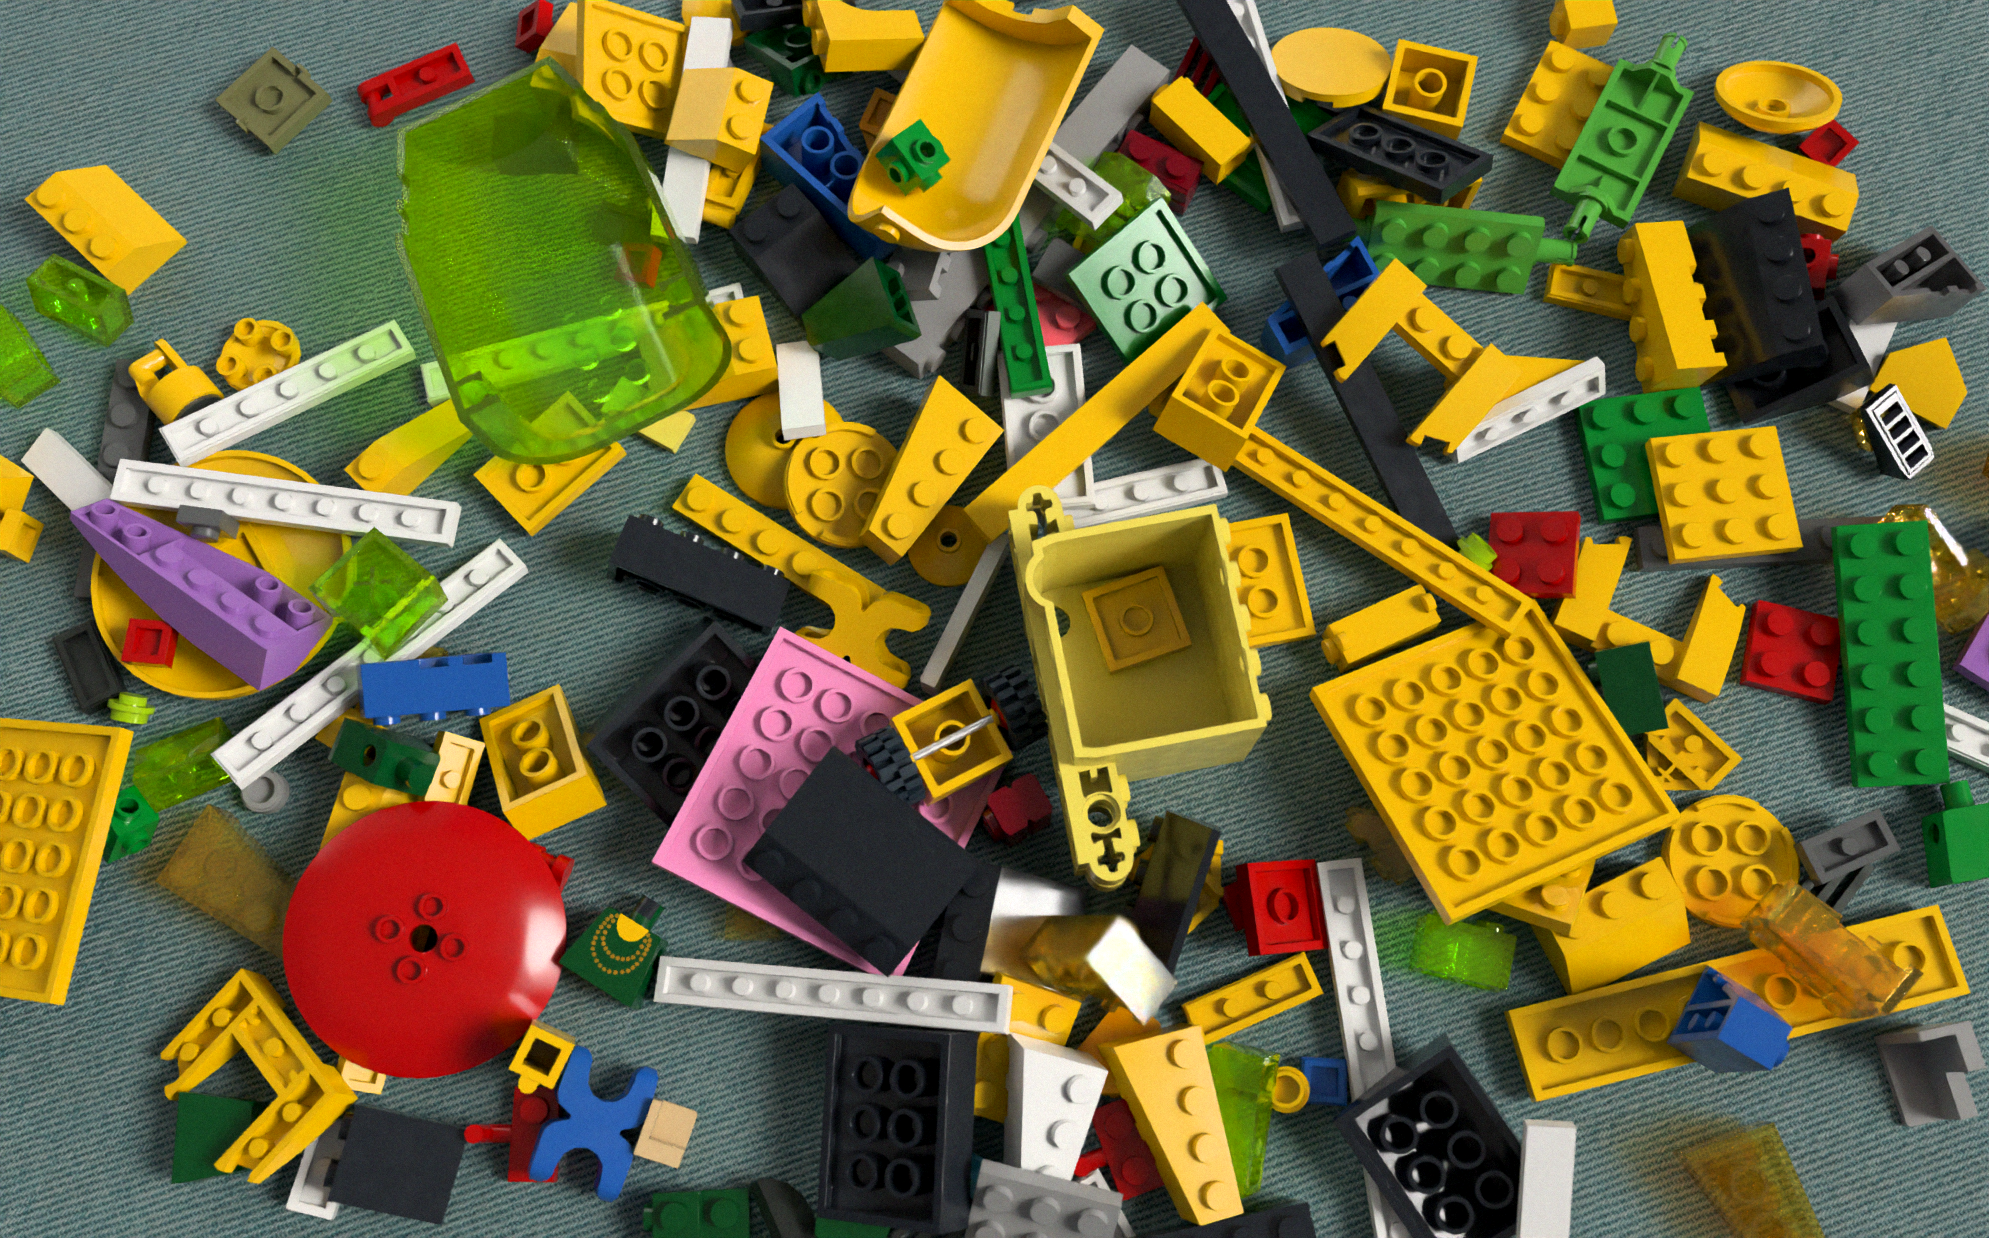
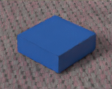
(1326, 1080)

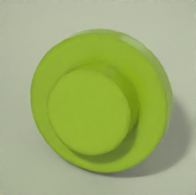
(1477, 551)
(130, 708)

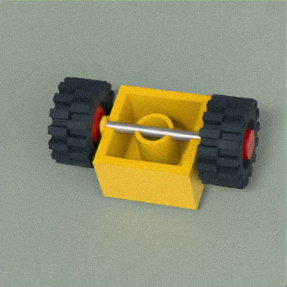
(955, 737)

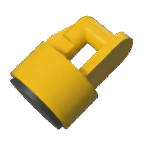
(178, 392)

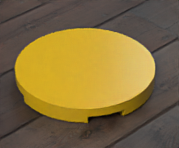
(1331, 66)
(836, 480)
(1727, 857)

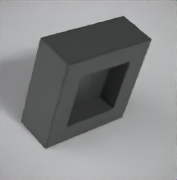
(207, 523)

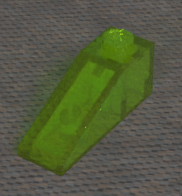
(1245, 1091)

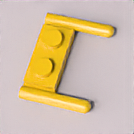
(729, 189)

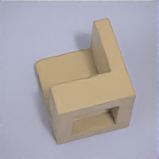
(666, 1132)

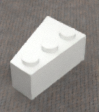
(1049, 1105)

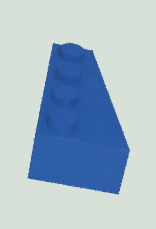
(824, 165)

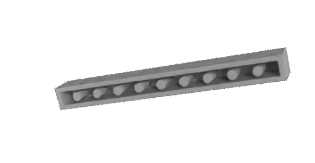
(1095, 126)

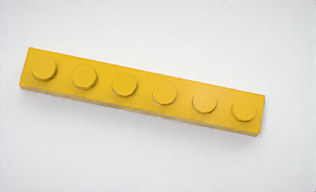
(758, 536)

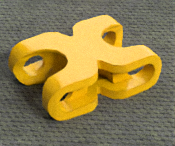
(863, 623)

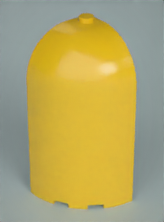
(994, 98)

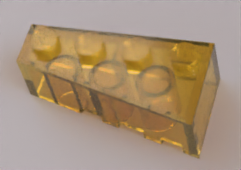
(231, 878)
(1751, 1183)

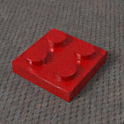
(1536, 551)
(1791, 652)
(1281, 907)

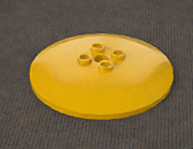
(285, 552)

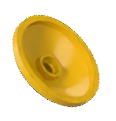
(1777, 96)
(755, 455)

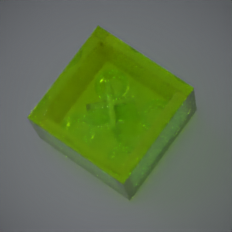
(379, 593)

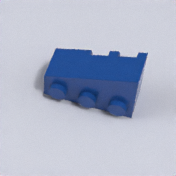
(432, 687)
(1730, 1027)

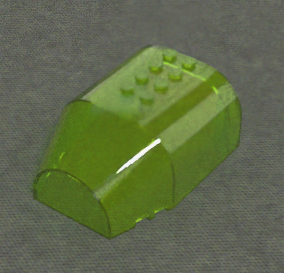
(551, 270)

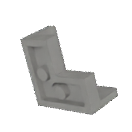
(1928, 1070)

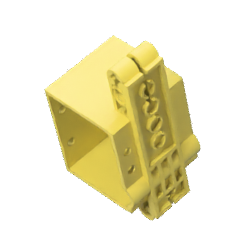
(1150, 719)

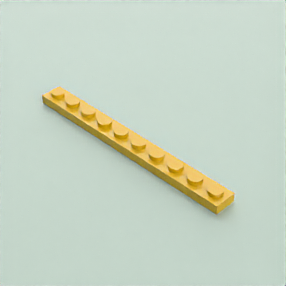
(1377, 529)

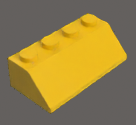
(1730, 168)

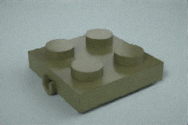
(274, 100)

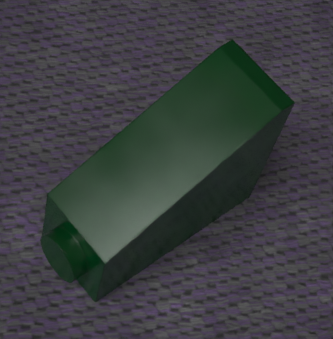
(862, 314)

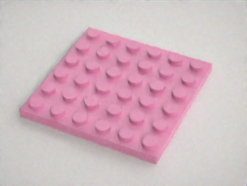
(775, 738)

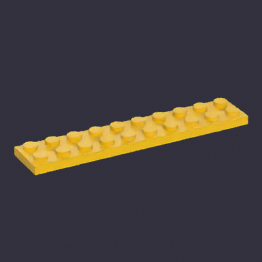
(1626, 1025)

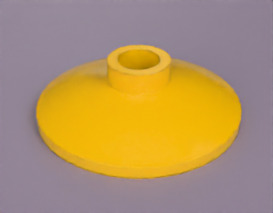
(943, 564)

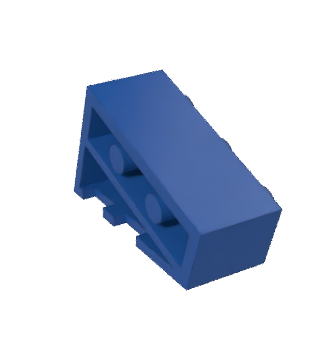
(1349, 277)

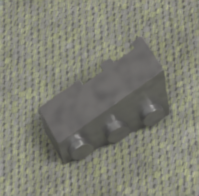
(1909, 283)

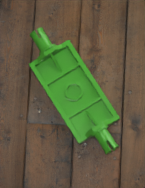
(1623, 140)
(1460, 245)

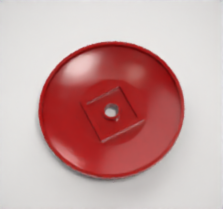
(440, 1008)

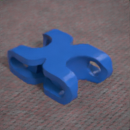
(593, 1124)

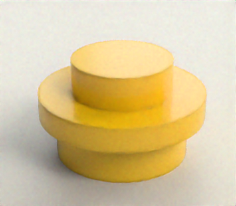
(1290, 1090)

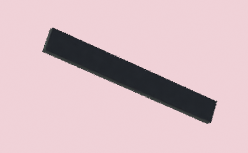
(1270, 121)
(1365, 403)

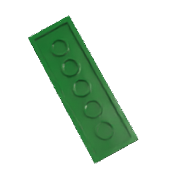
(1890, 654)

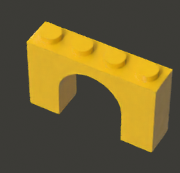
(862, 38)

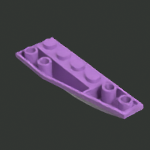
(208, 596)

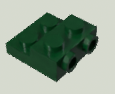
(790, 58)
(699, 1214)

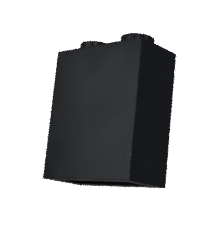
(396, 1163)

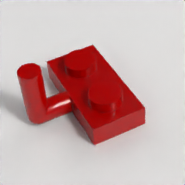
(528, 1116)
(1121, 1150)

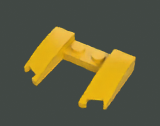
(1476, 373)
(1690, 666)
(309, 1093)

